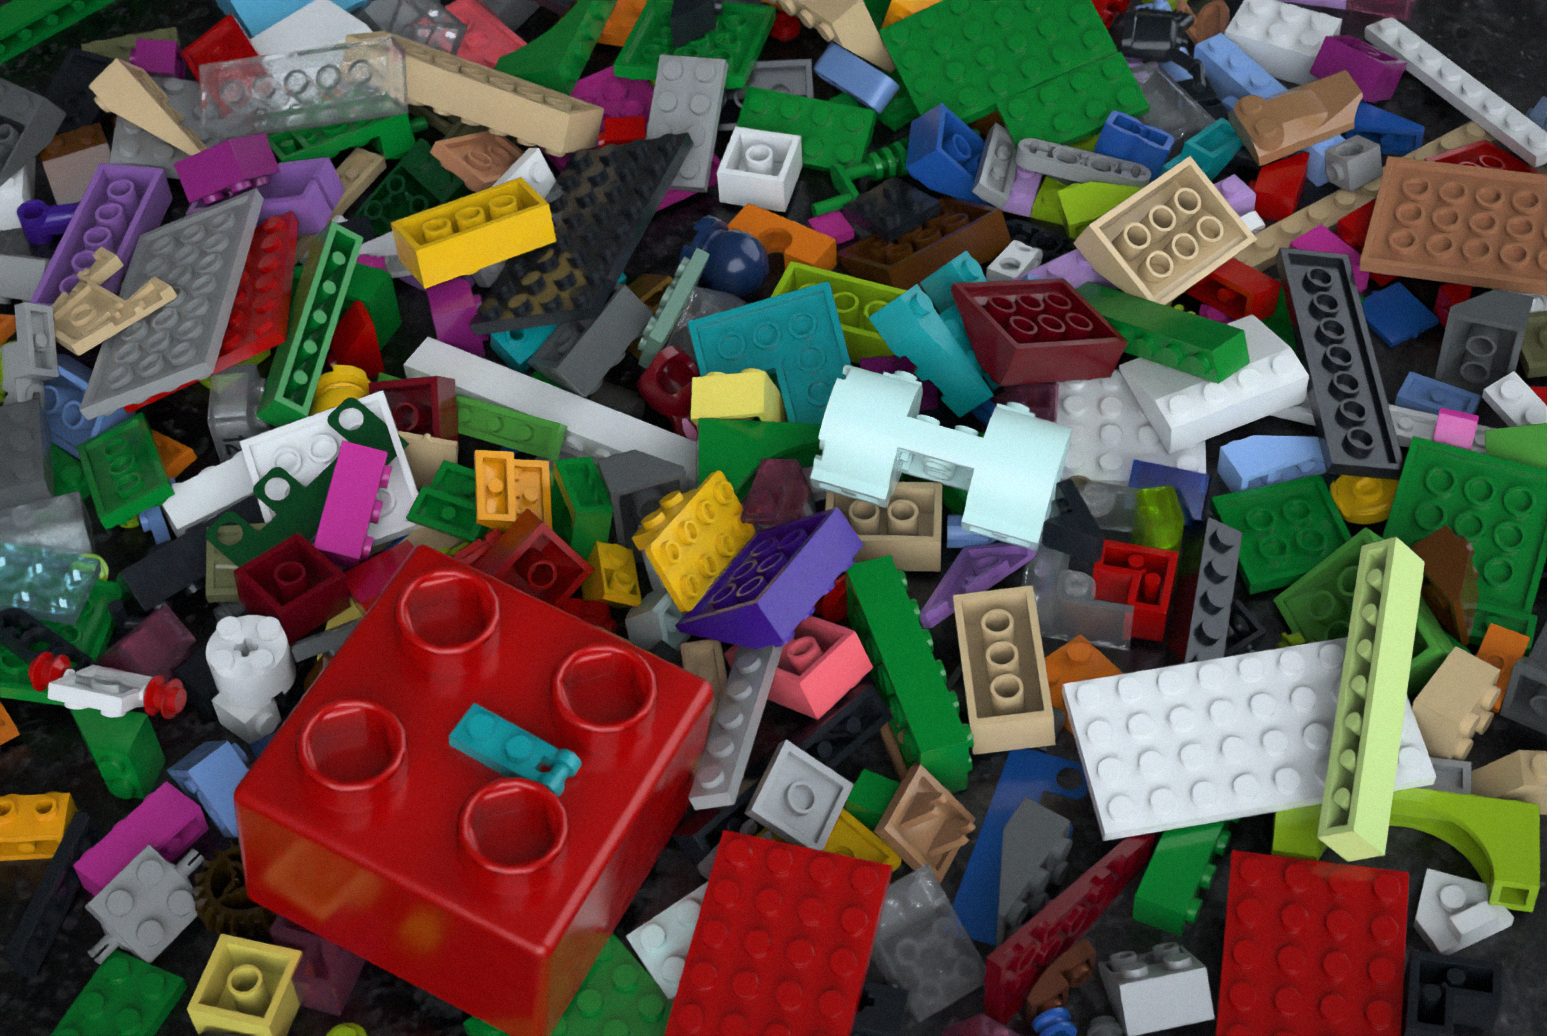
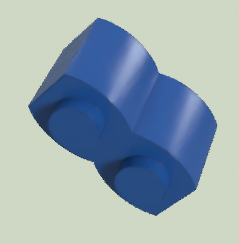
(1135, 142)

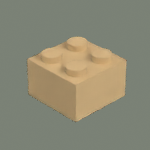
(1456, 705)

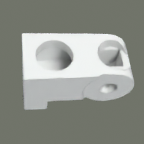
(1014, 261)

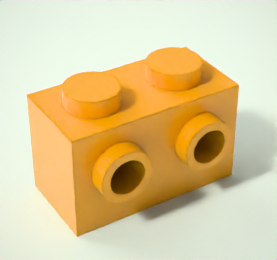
(33, 824)

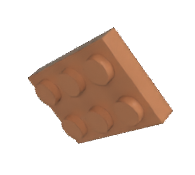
(477, 158)

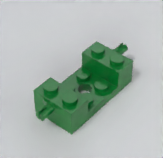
(389, 136)

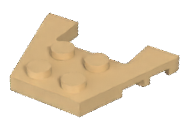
(94, 313)

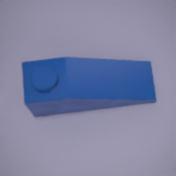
(1388, 130)

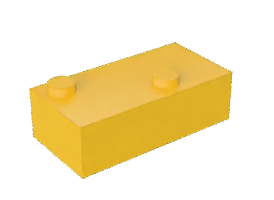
(473, 232)

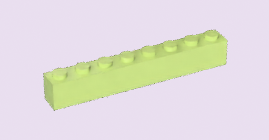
(1371, 701)

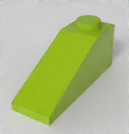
(1089, 201)

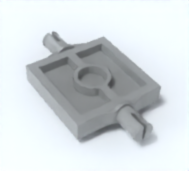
(145, 905)

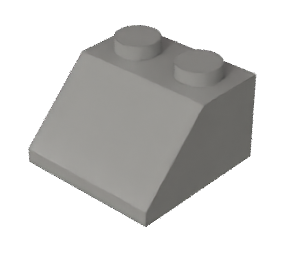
(20, 276)

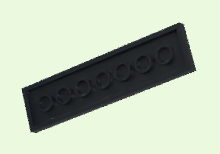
(1341, 365)

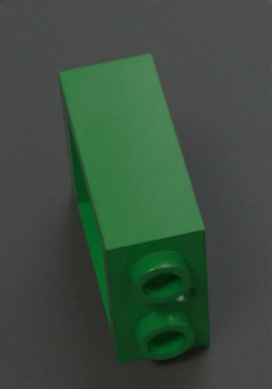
(579, 504)

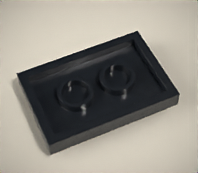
(71, 91)

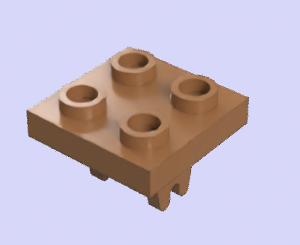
(925, 823)

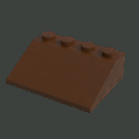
(929, 246)

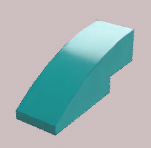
(1210, 148)

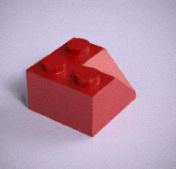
(536, 561)

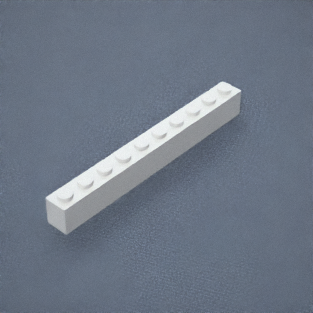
(590, 425)

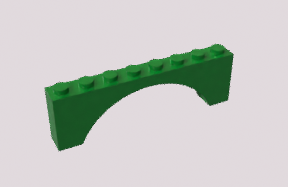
(561, 52)
(741, 444)

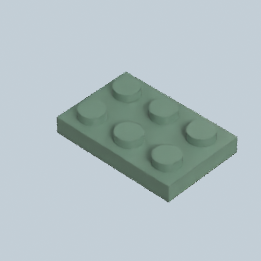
(671, 306)

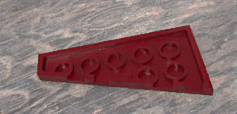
(1059, 926)

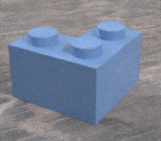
(209, 779)

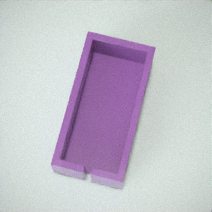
(304, 187)

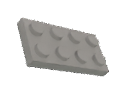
(690, 101)

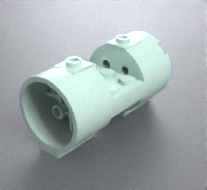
(876, 435)

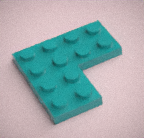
(784, 335)

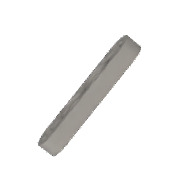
(1081, 164)

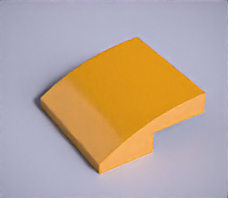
(509, 487)

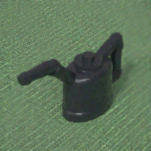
(1158, 37)

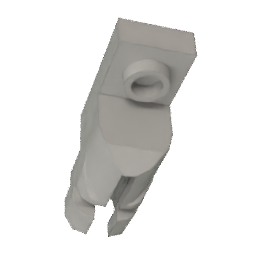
(31, 357)

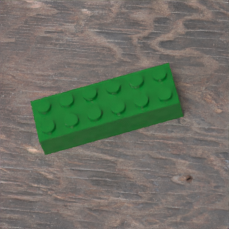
(907, 672)

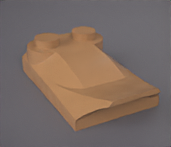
(1296, 117)

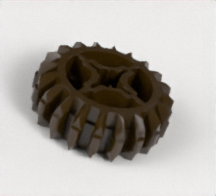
(233, 911)

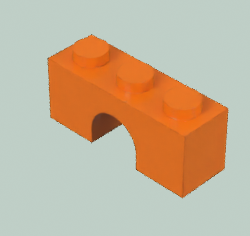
(787, 237)

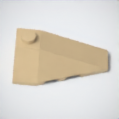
(139, 99)

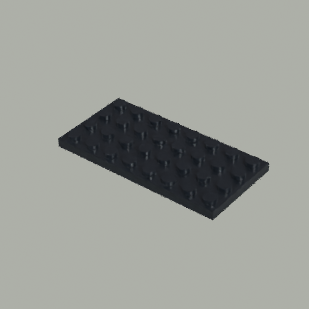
(598, 219)

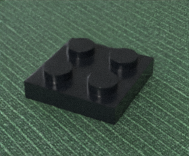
(891, 209)

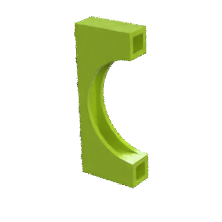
(1492, 833)

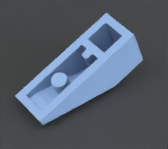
(1269, 460)

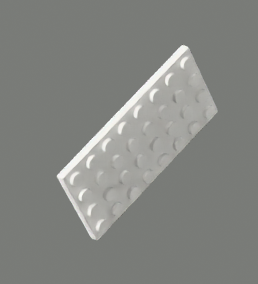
(1217, 738)

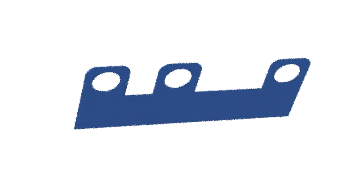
(1024, 775)

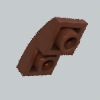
(1052, 987)

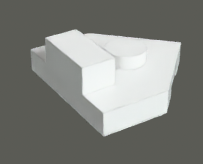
(1456, 913)

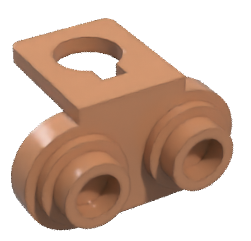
(1209, 22)

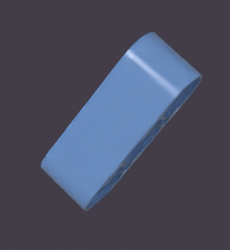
(855, 78)

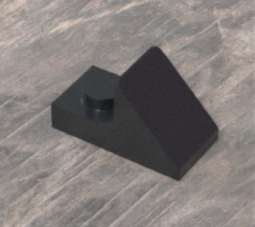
(1073, 525)

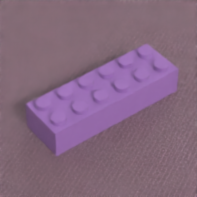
(111, 215)

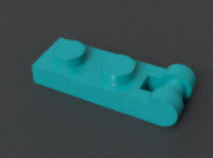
(512, 749)

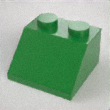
(122, 750)

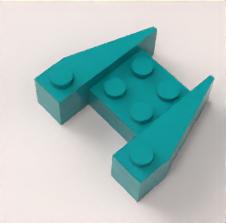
(938, 342)

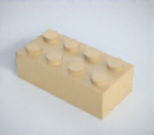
(1004, 670)

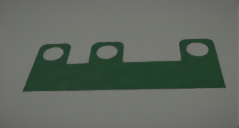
(303, 505)

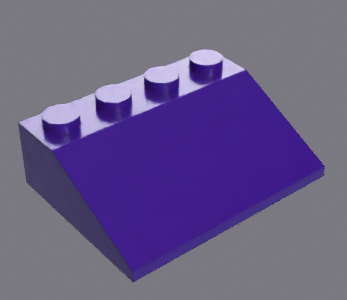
(775, 582)

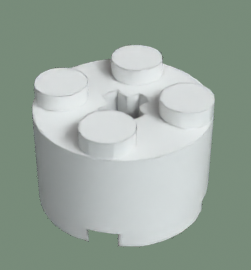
(250, 660)

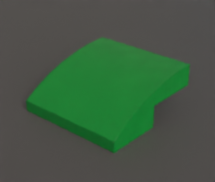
(449, 504)

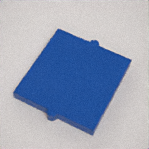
(1397, 314)

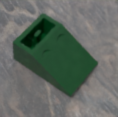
(410, 188)

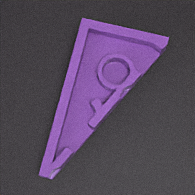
(973, 571)

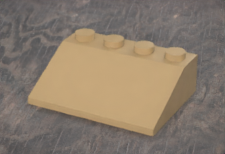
(845, 23)
(1165, 236)

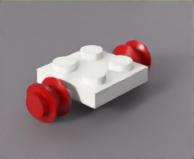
(105, 688)

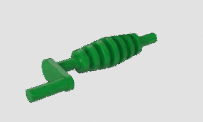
(886, 162)

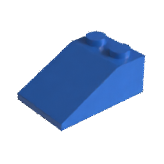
(945, 154)

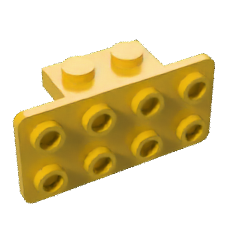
(694, 538)

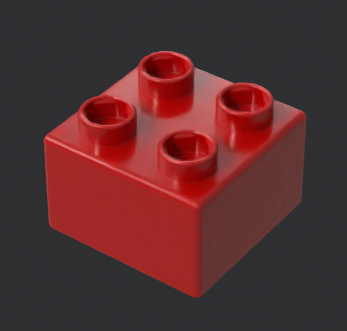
(431, 858)

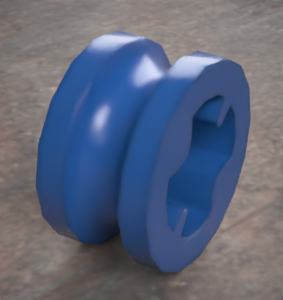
(1054, 1023)

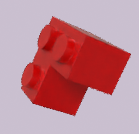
(1140, 579)

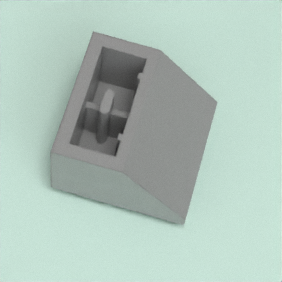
(1157, 989)

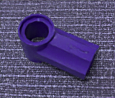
(43, 222)

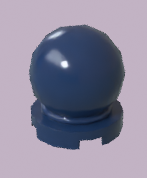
(736, 258)

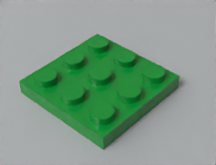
(1283, 530)

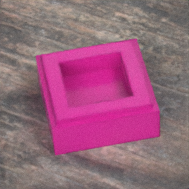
(833, 225)

